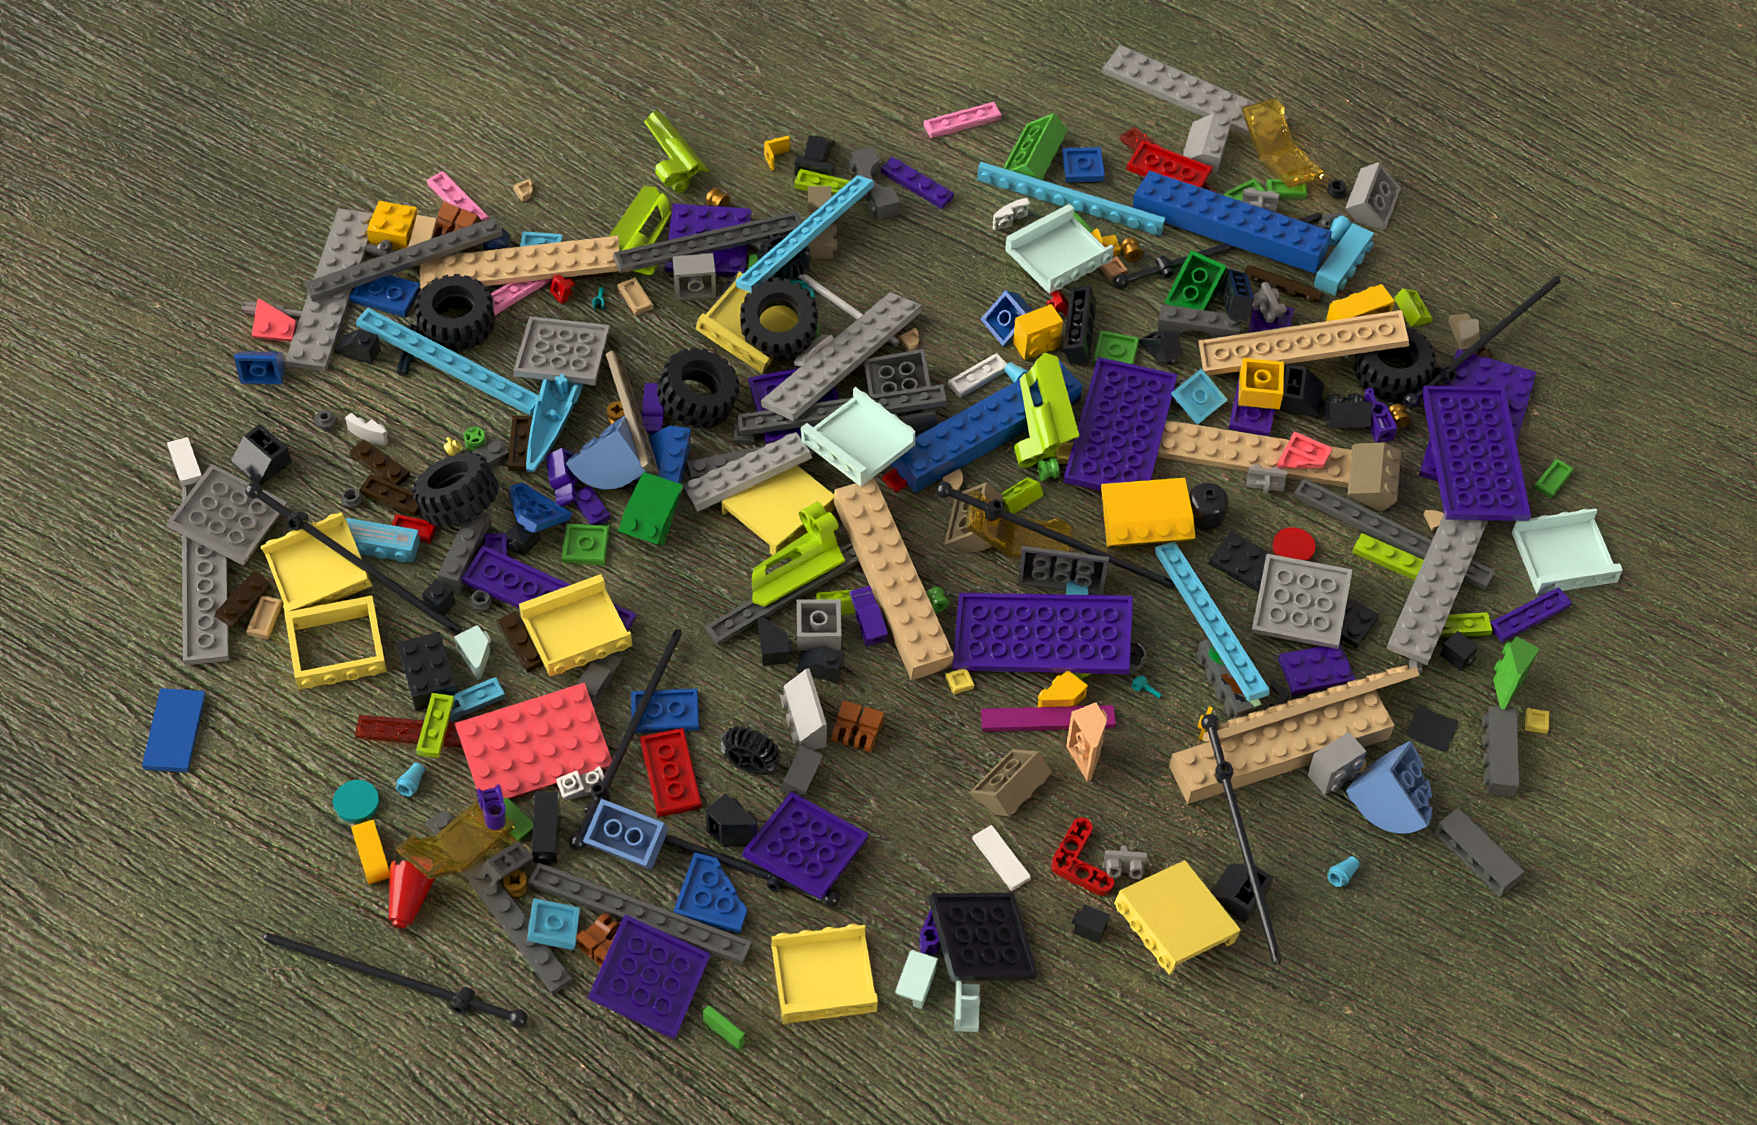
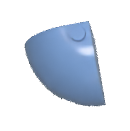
(609, 459)
(1394, 791)

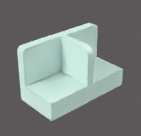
(917, 977)
(966, 1007)

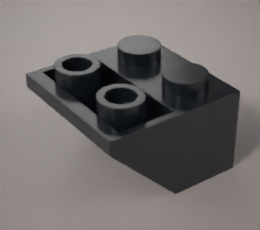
(1301, 392)
(1346, 411)
(260, 455)
(730, 823)
(1235, 891)

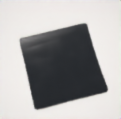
(1431, 728)

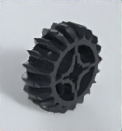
(794, 267)
(750, 750)

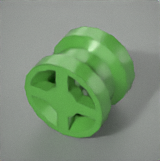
(471, 436)
(1048, 469)
(937, 599)

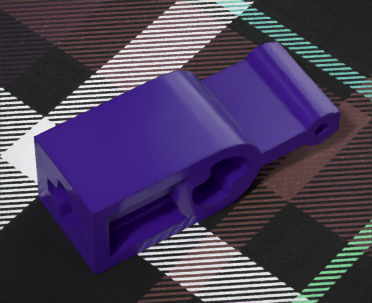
(652, 410)
(1381, 419)
(561, 477)
(868, 616)
(929, 932)

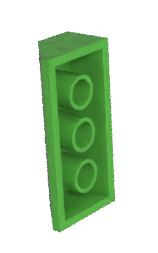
(1037, 147)

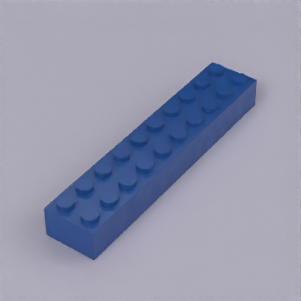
(1233, 221)
(972, 433)

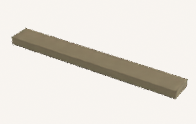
(632, 413)

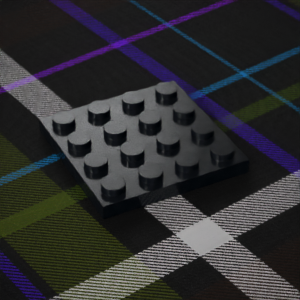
(982, 936)

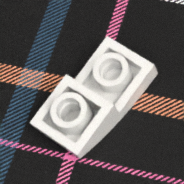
(1016, 210)
(816, 345)
(369, 431)
(578, 786)

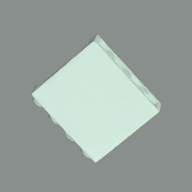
(1057, 249)
(860, 438)
(1565, 551)

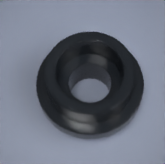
(1337, 189)

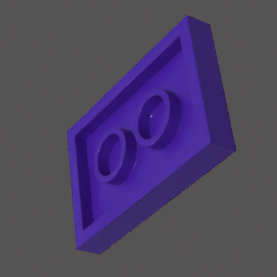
(1315, 669)

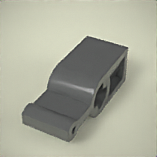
(599, 675)

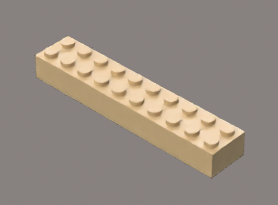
(893, 579)
(1280, 745)

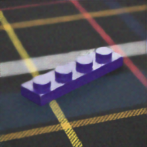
(917, 182)
(1530, 614)

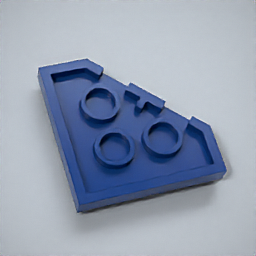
(534, 509)
(710, 896)

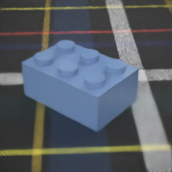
(626, 834)

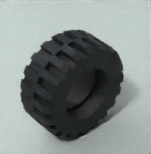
(452, 293)
(779, 294)
(1395, 382)
(692, 407)
(455, 489)

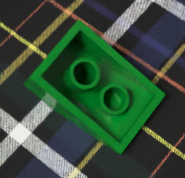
(1197, 282)
(651, 509)

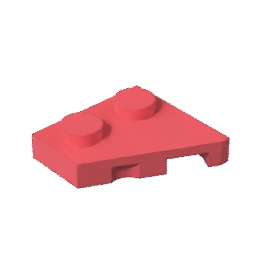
(272, 323)
(1304, 453)

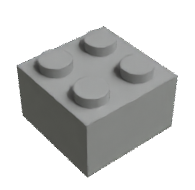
(694, 277)
(818, 624)
(1337, 763)

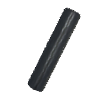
(405, 357)

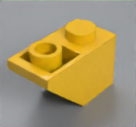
(1064, 691)

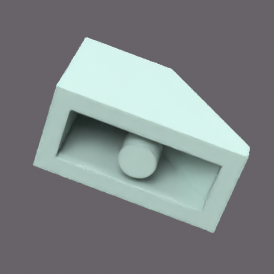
(474, 649)

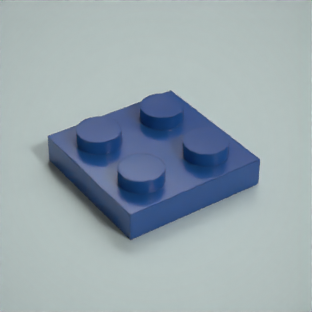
(1083, 164)

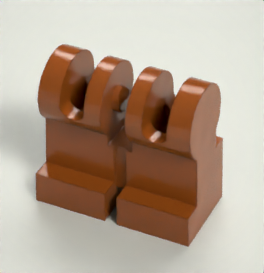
(453, 217)
(851, 719)
(596, 939)

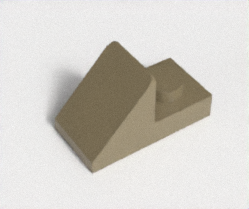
(1464, 330)

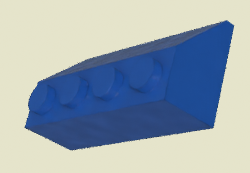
(671, 451)

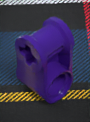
(492, 807)

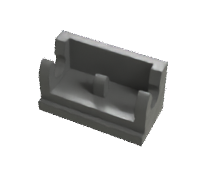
(801, 771)
(505, 863)

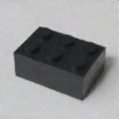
(426, 668)

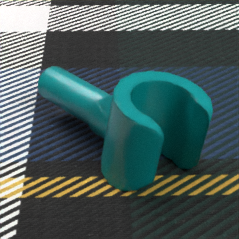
(599, 300)
(1141, 682)

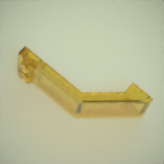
(1275, 144)
(1009, 536)
(454, 846)

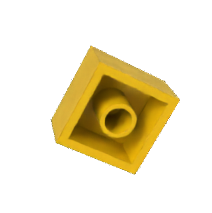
(392, 223)
(1037, 332)
(1261, 383)

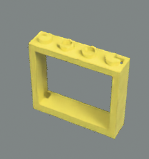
(330, 614)

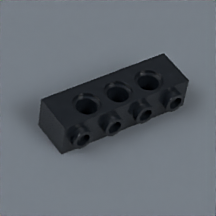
(1237, 295)
(1080, 325)

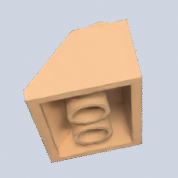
(1086, 737)

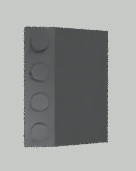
(901, 373)
(1055, 568)

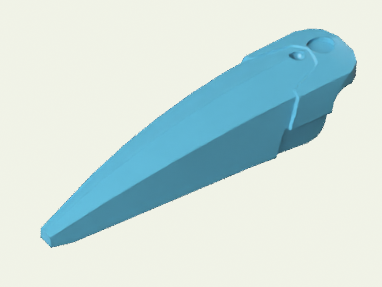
(550, 417)

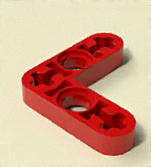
(1073, 864)

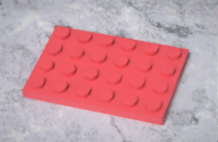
(534, 742)

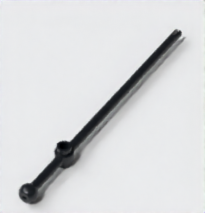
(1165, 266)
(1448, 373)
(994, 510)
(299, 520)
(1223, 775)
(600, 790)
(775, 882)
(462, 1000)

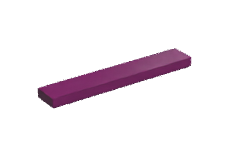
(1035, 718)

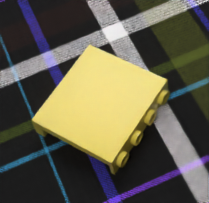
(724, 326)
(774, 506)
(310, 571)
(574, 625)
(1176, 915)
(823, 974)

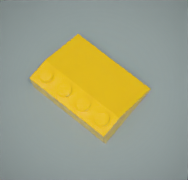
(1147, 512)

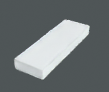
(977, 375)
(184, 461)
(1001, 858)

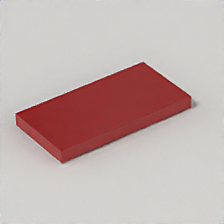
(1168, 163)
(670, 772)

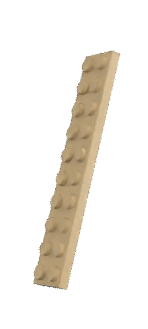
(527, 262)
(1305, 342)
(1241, 450)
(1313, 701)

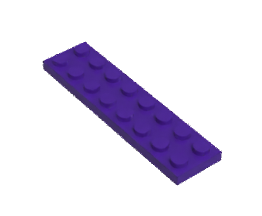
(1256, 419)
(517, 582)

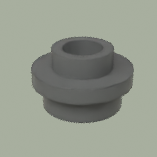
(322, 422)
(350, 493)
(480, 595)

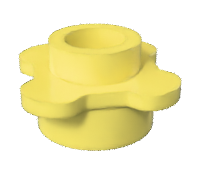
(453, 447)

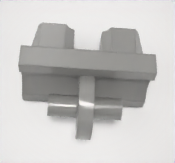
(1265, 200)
(1267, 303)
(1266, 478)
(1124, 862)

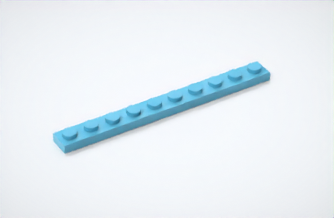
(1063, 196)
(804, 233)
(448, 361)
(1212, 622)

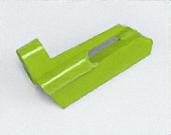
(683, 160)
(634, 218)
(1051, 422)
(810, 555)

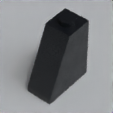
(546, 827)

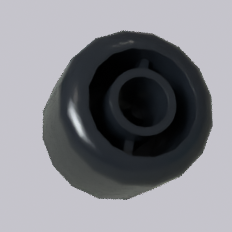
(1208, 505)

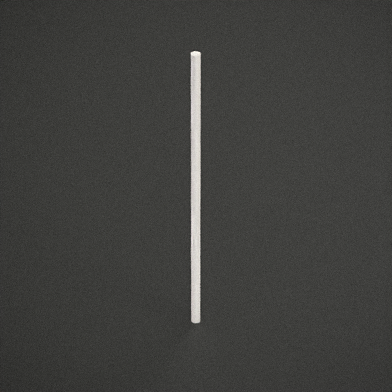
(832, 297)

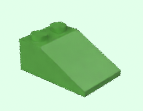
(1513, 669)

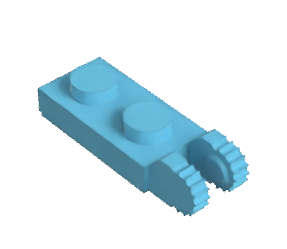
(477, 698)

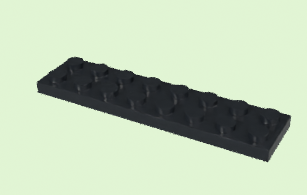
(1246, 564)

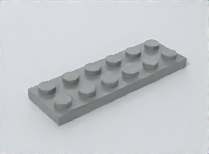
(747, 471)

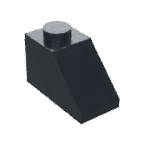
(818, 148)
(359, 346)
(1162, 346)
(773, 643)
(823, 663)

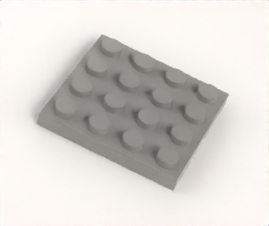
(561, 347)
(223, 515)
(1302, 601)

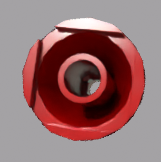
(406, 893)

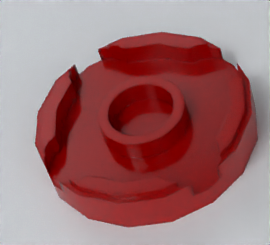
(1294, 544)

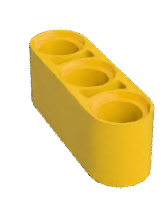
(370, 852)

